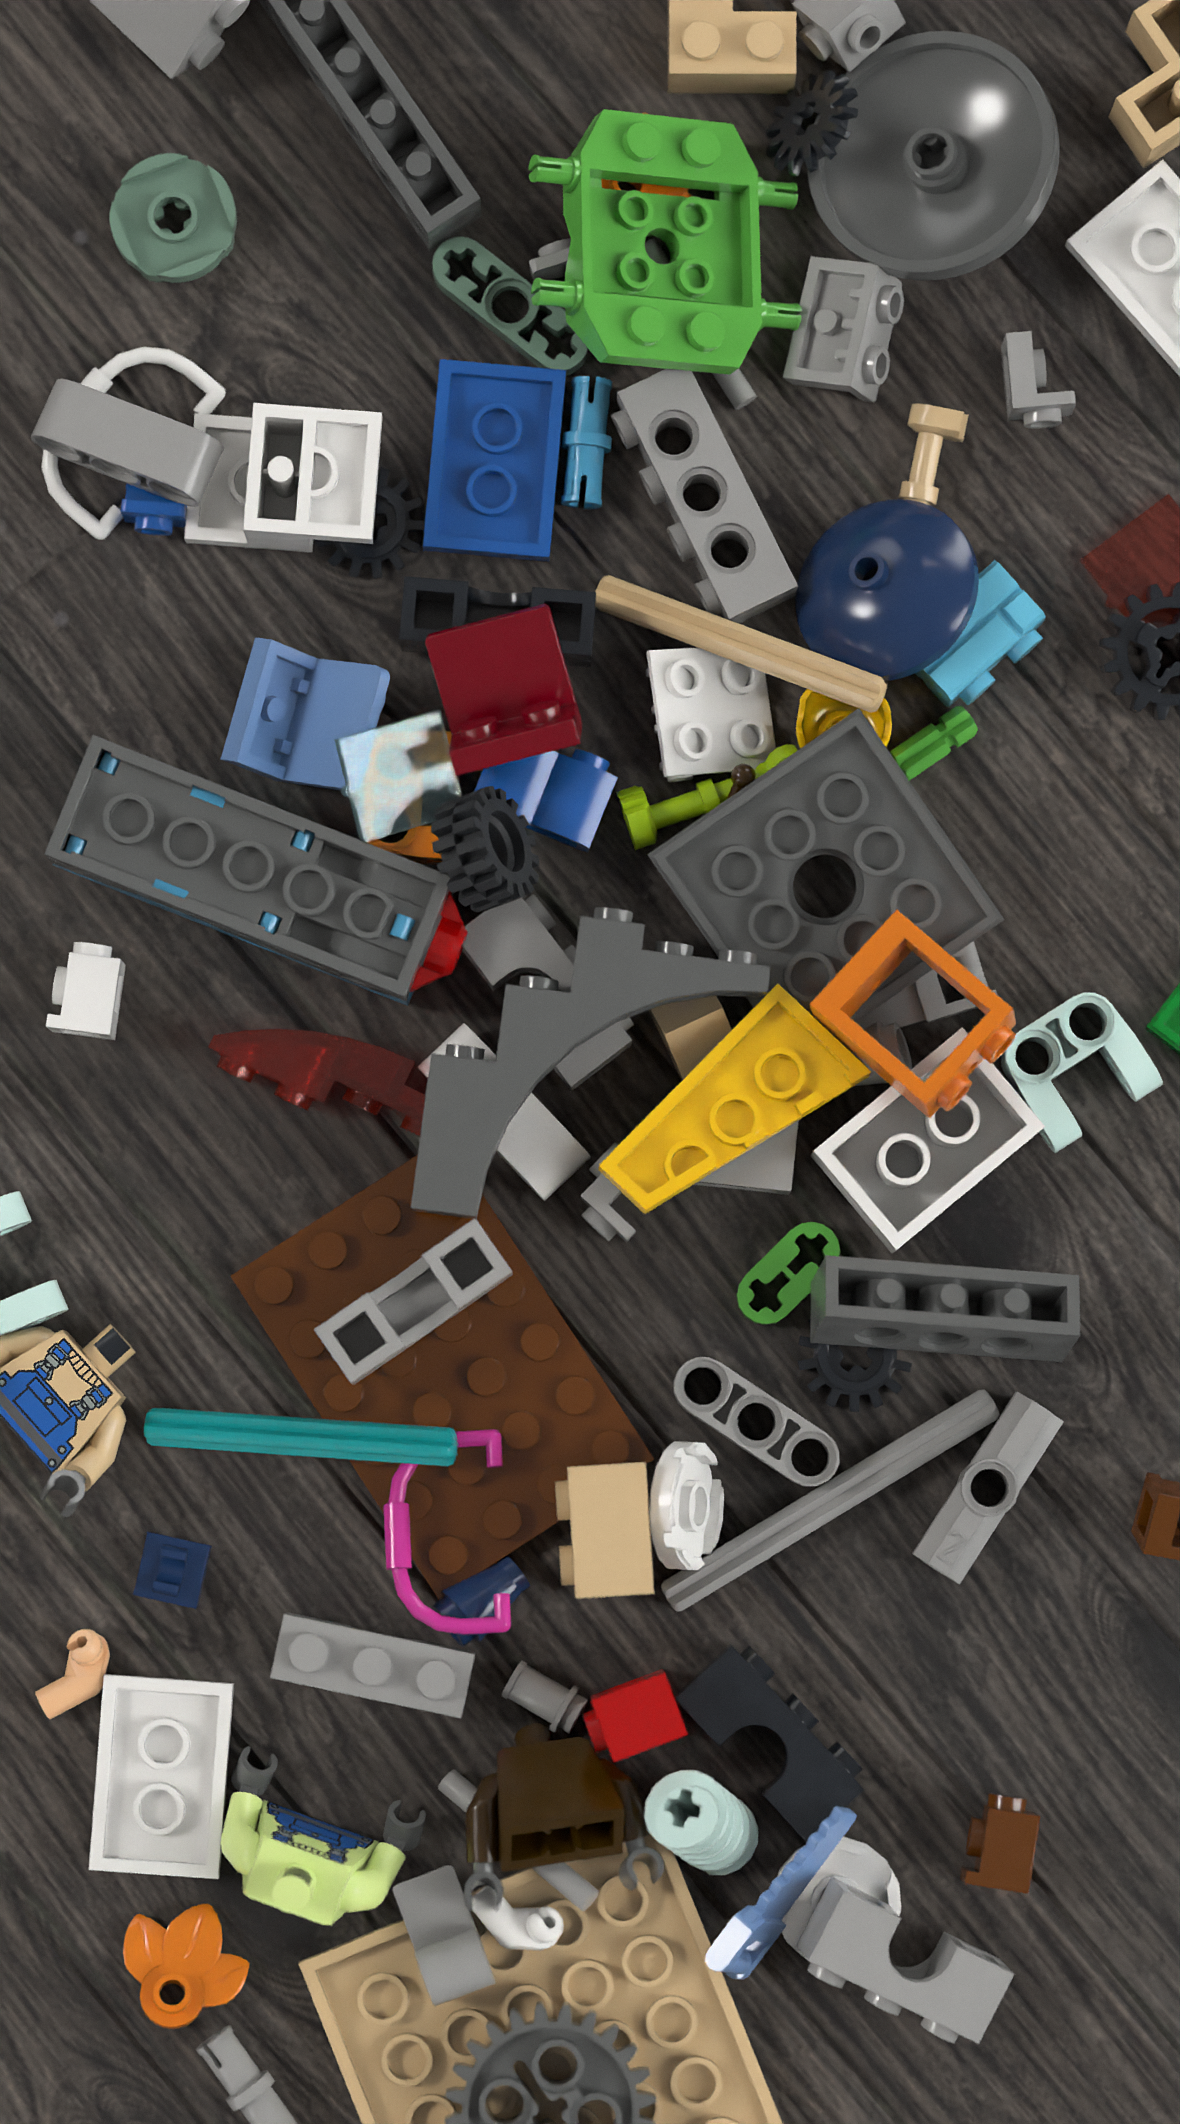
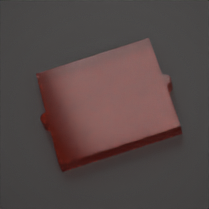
(1138, 557)

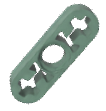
(464, 290)

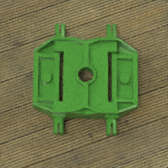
(708, 298)

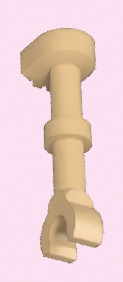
(933, 426)

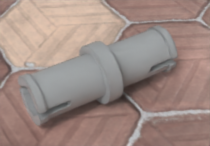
(246, 2084)

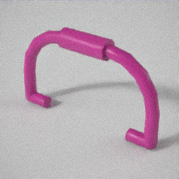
(399, 1547)

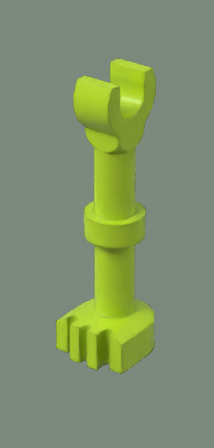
(644, 820)

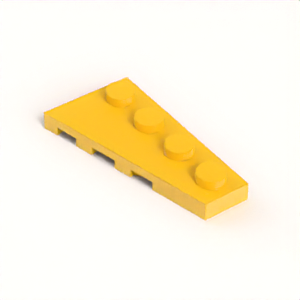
(742, 1093)

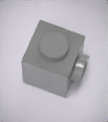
(847, 28)

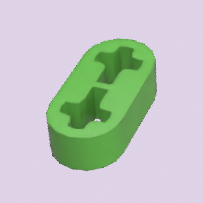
(776, 1262)

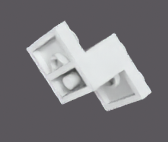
(289, 478)

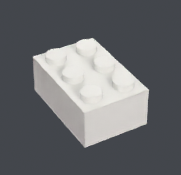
(911, 1168)

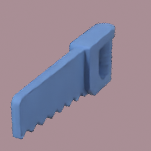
(758, 1926)

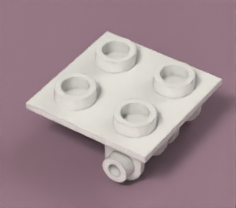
(708, 713)

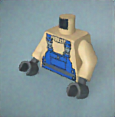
(64, 1403)

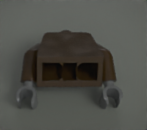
(551, 1808)

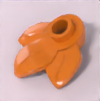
(182, 1956)

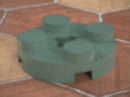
(189, 185)

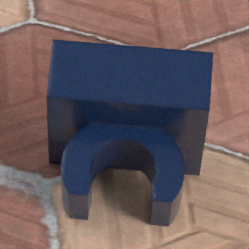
(172, 1570)

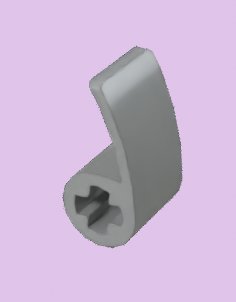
(443, 1935)

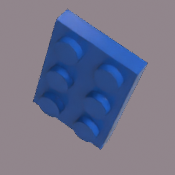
(494, 460)

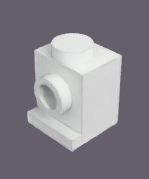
(88, 992)

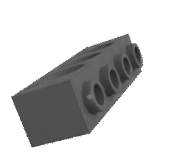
(945, 1308)

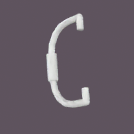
(101, 381)

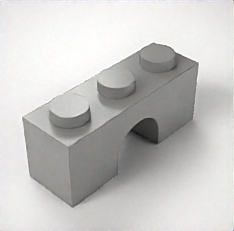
(517, 942)
(414, 1302)
(373, 1665)
(950, 1989)

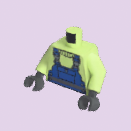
(306, 1862)

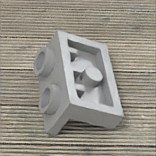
(844, 327)

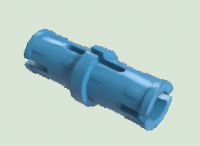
(586, 442)

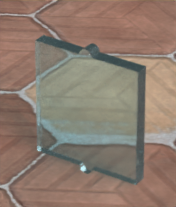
(397, 774)

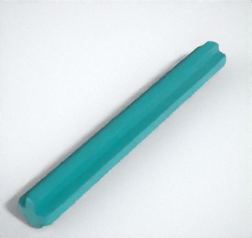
(301, 1436)

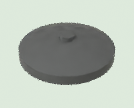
(942, 157)

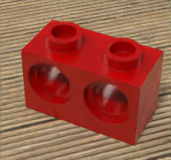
(634, 1716)

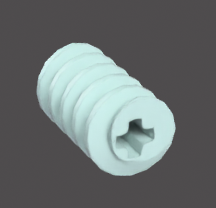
(701, 1822)

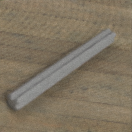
(831, 1499)

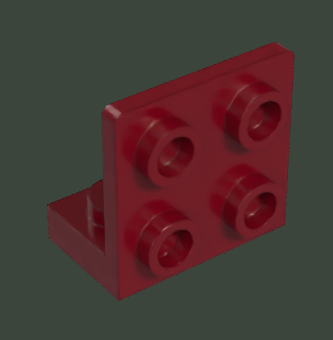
(504, 689)

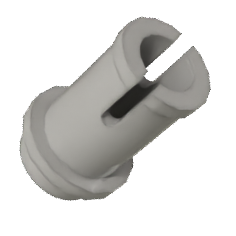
(545, 1697)

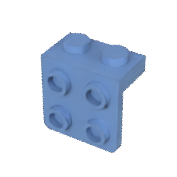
(296, 709)

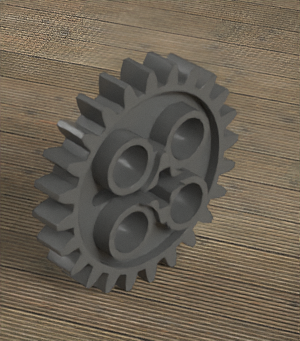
(599, 2071)

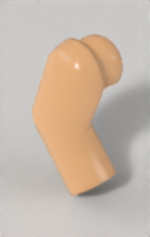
(83, 1674)

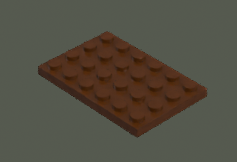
(489, 1367)

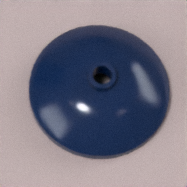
(908, 608)

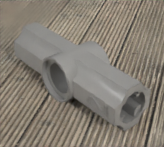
(1012, 1452)

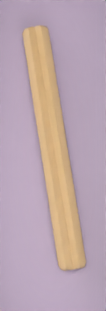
(740, 643)

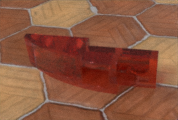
(314, 1063)

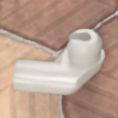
(518, 1926)

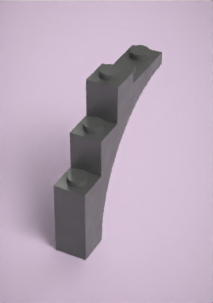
(612, 980)

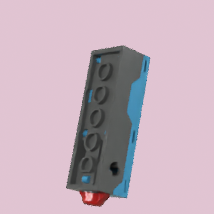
(257, 873)

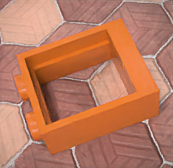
(869, 970)

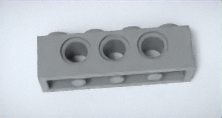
(677, 401)

